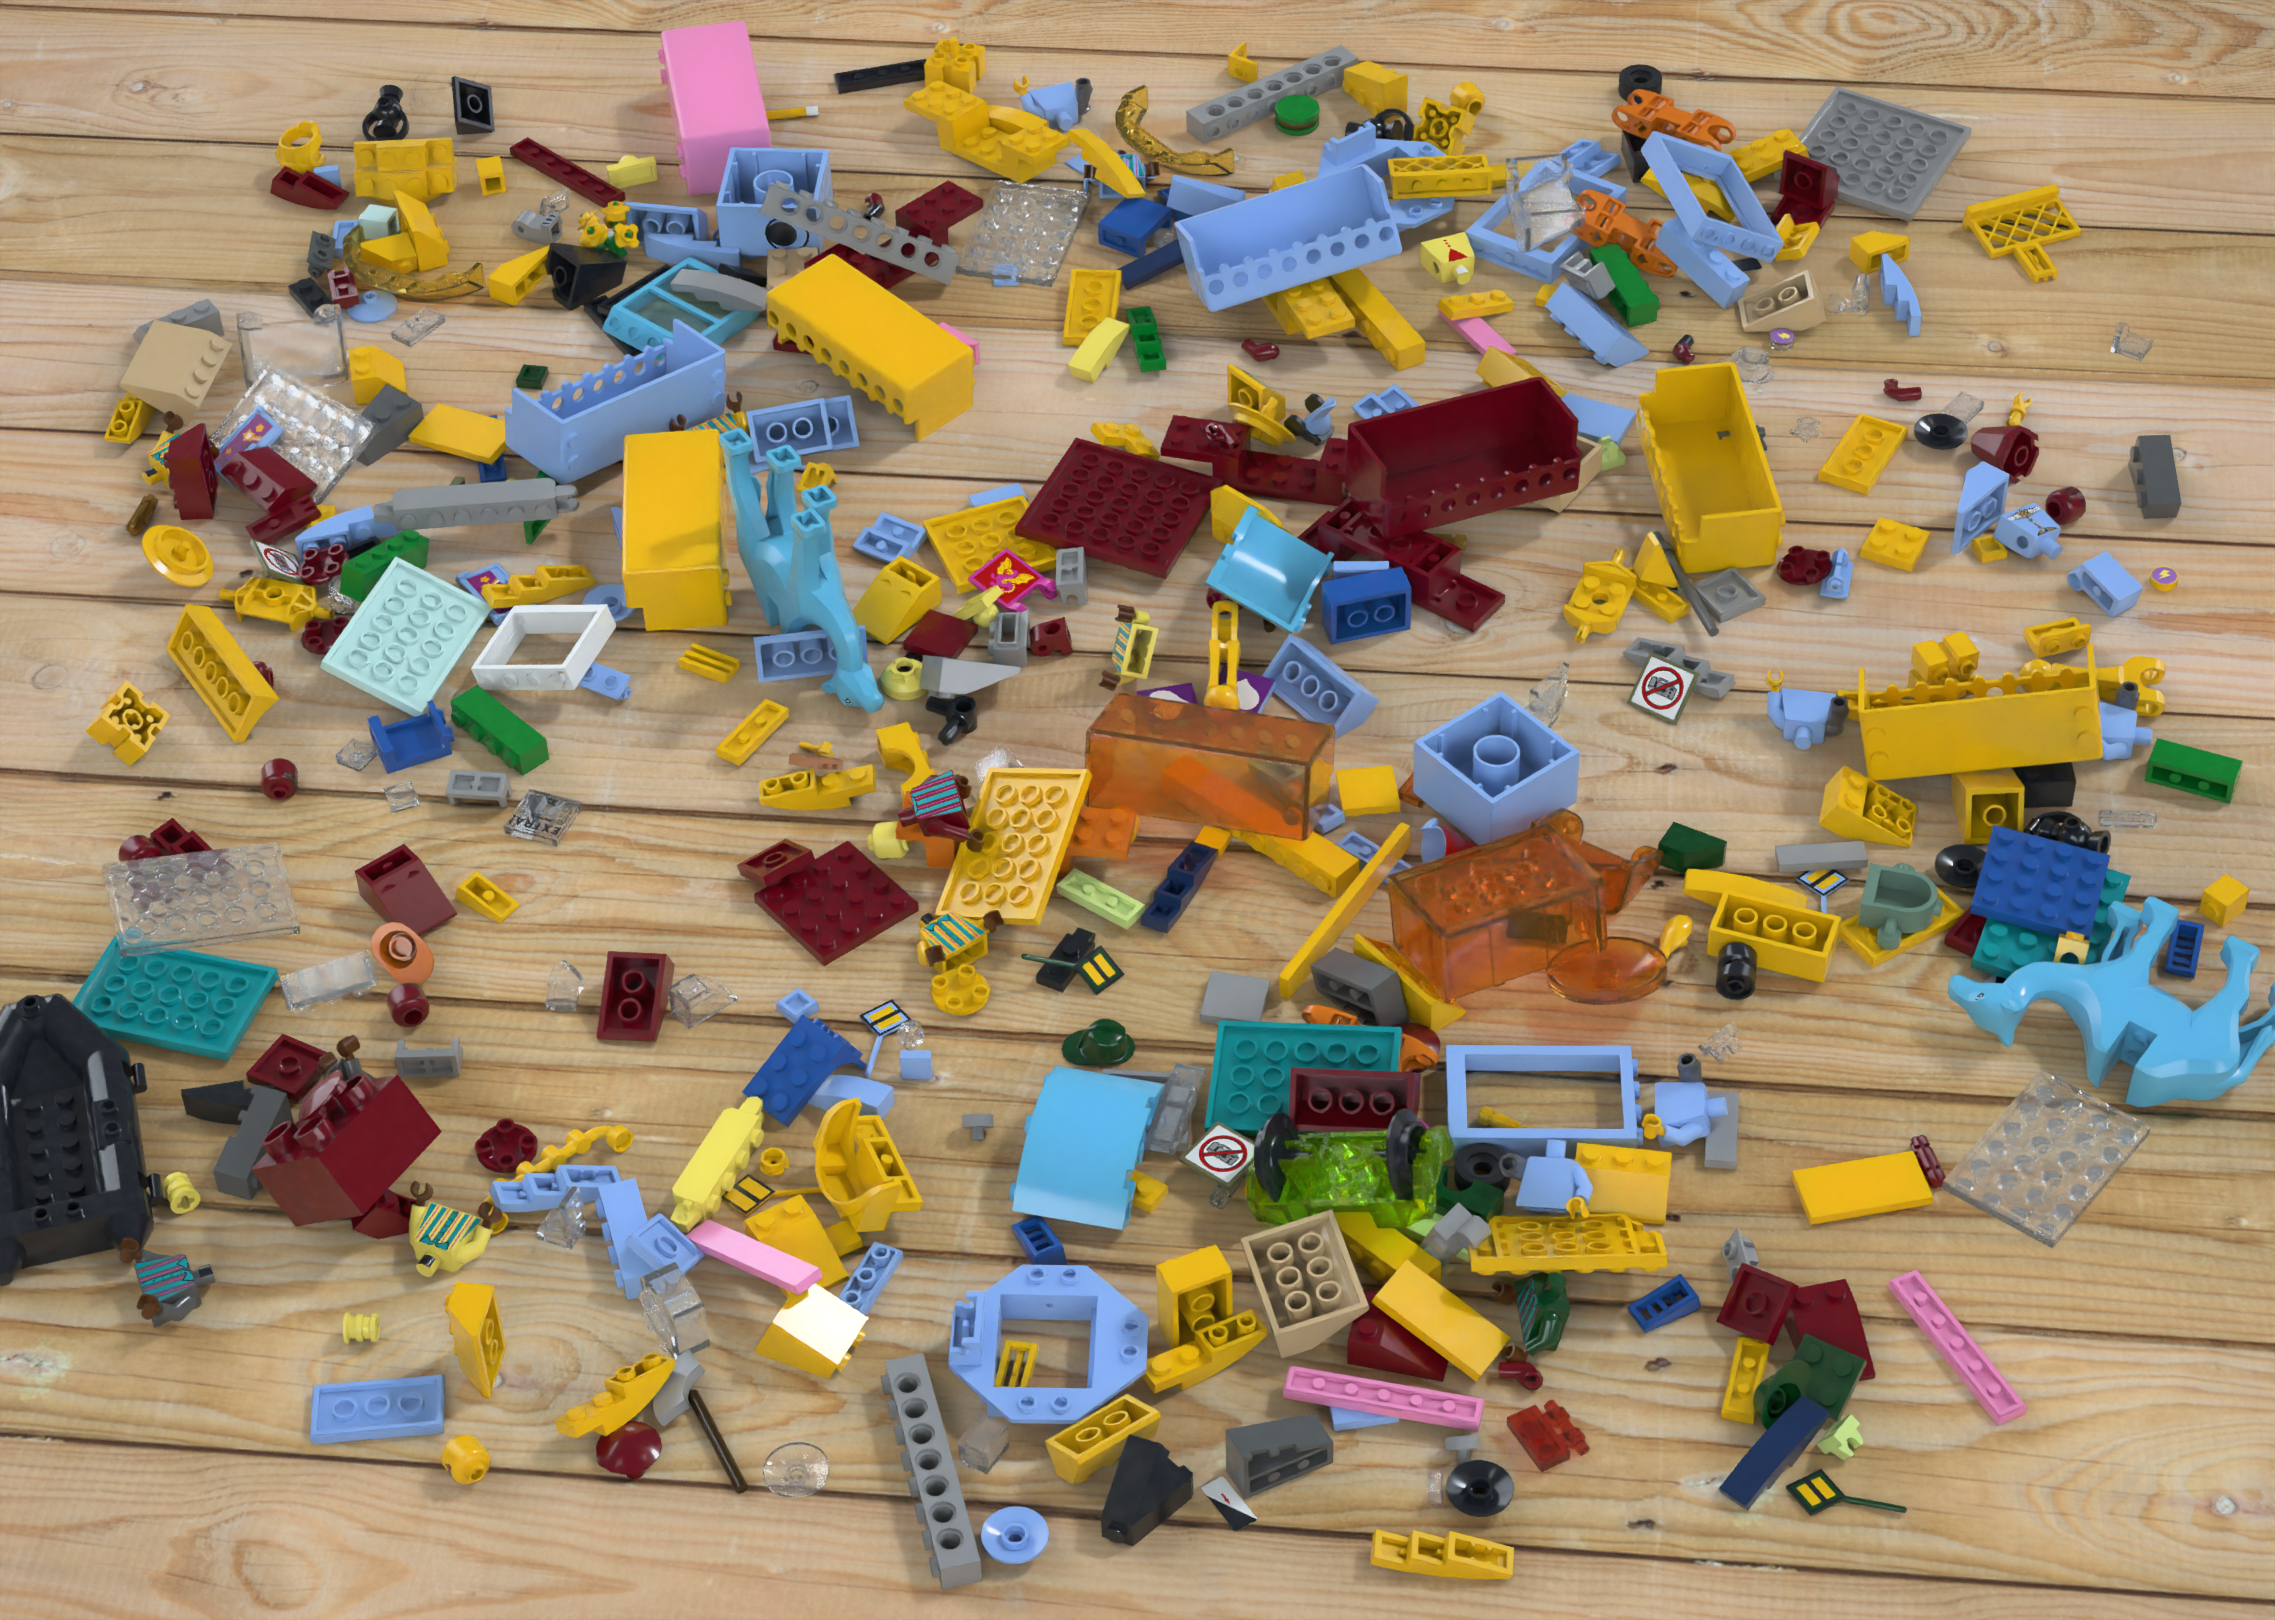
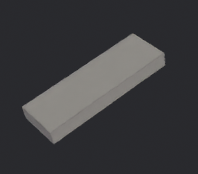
(1821, 856)
(1722, 1141)

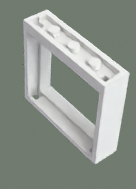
(591, 620)

